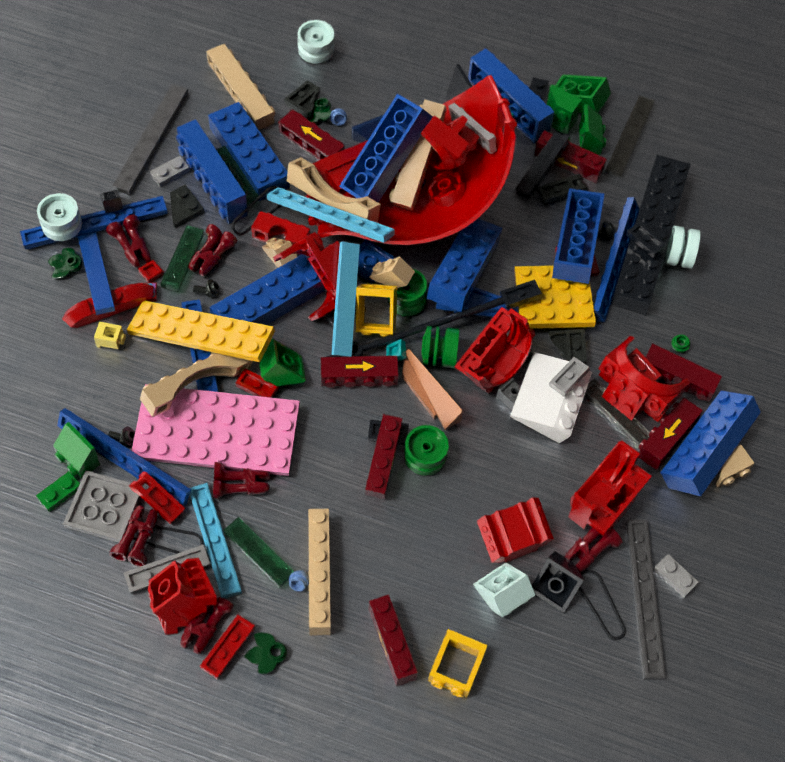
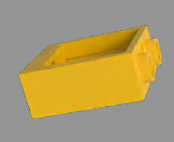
(379, 291)
(462, 643)

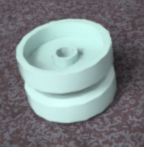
(316, 41)
(59, 217)
(683, 247)

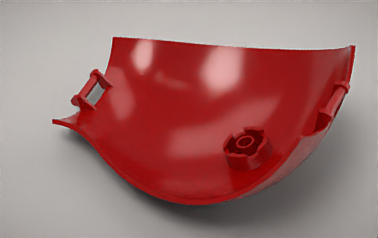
(449, 197)

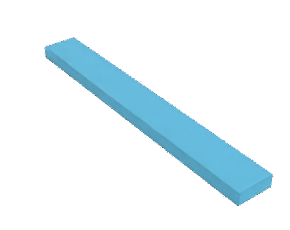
(331, 214)

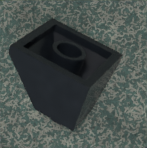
(458, 83)
(557, 581)

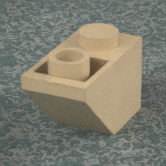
(276, 246)
(392, 272)
(737, 465)

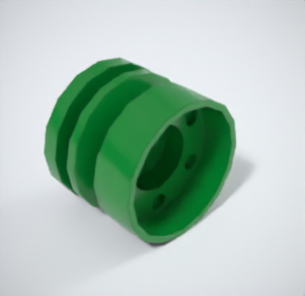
(440, 346)

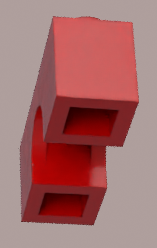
(268, 226)

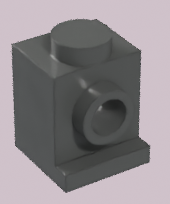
(508, 393)

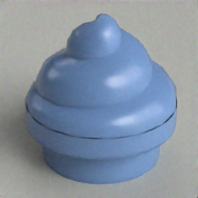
(338, 116)
(298, 580)

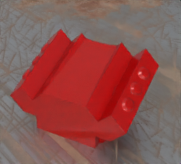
(515, 531)
(180, 594)

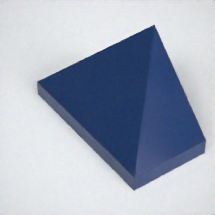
(364, 130)

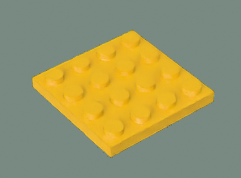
(562, 301)

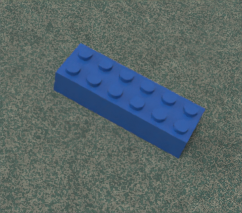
(528, 109)
(248, 148)
(386, 149)
(211, 171)
(578, 236)
(464, 264)
(272, 294)
(710, 442)

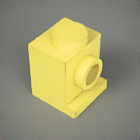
(109, 335)

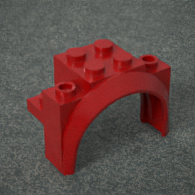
(449, 142)
(325, 264)
(496, 352)
(632, 390)
(609, 490)

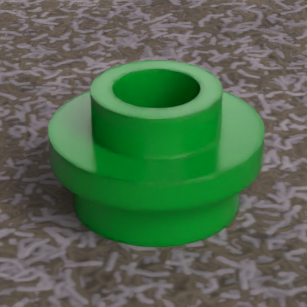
(684, 340)

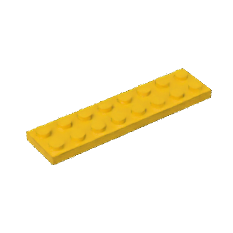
(201, 331)

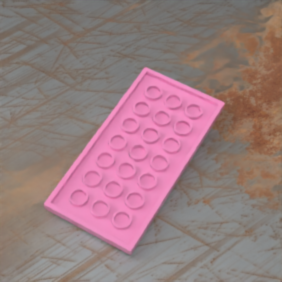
(220, 428)

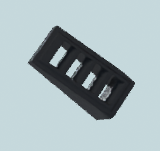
(111, 201)

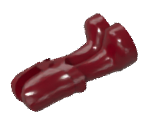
(138, 245)
(205, 255)
(248, 477)
(145, 530)
(581, 547)
(205, 630)

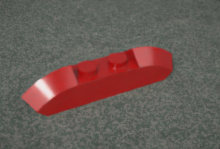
(123, 299)

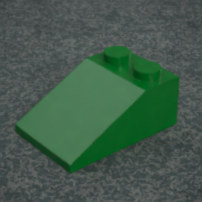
(591, 89)

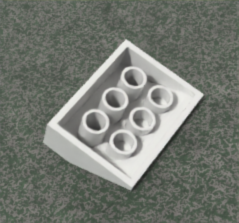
(542, 406)

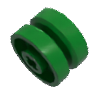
(413, 297)
(426, 450)

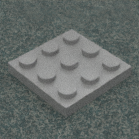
(102, 507)

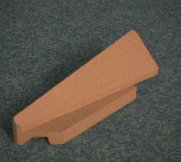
(430, 392)

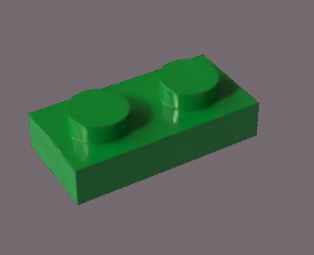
(58, 491)

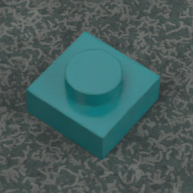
(397, 349)

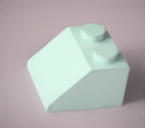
(505, 589)

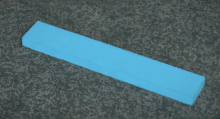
(345, 299)
(215, 541)

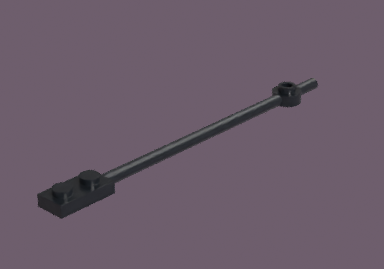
(509, 297)

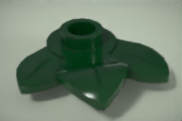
(321, 110)
(65, 263)
(263, 653)

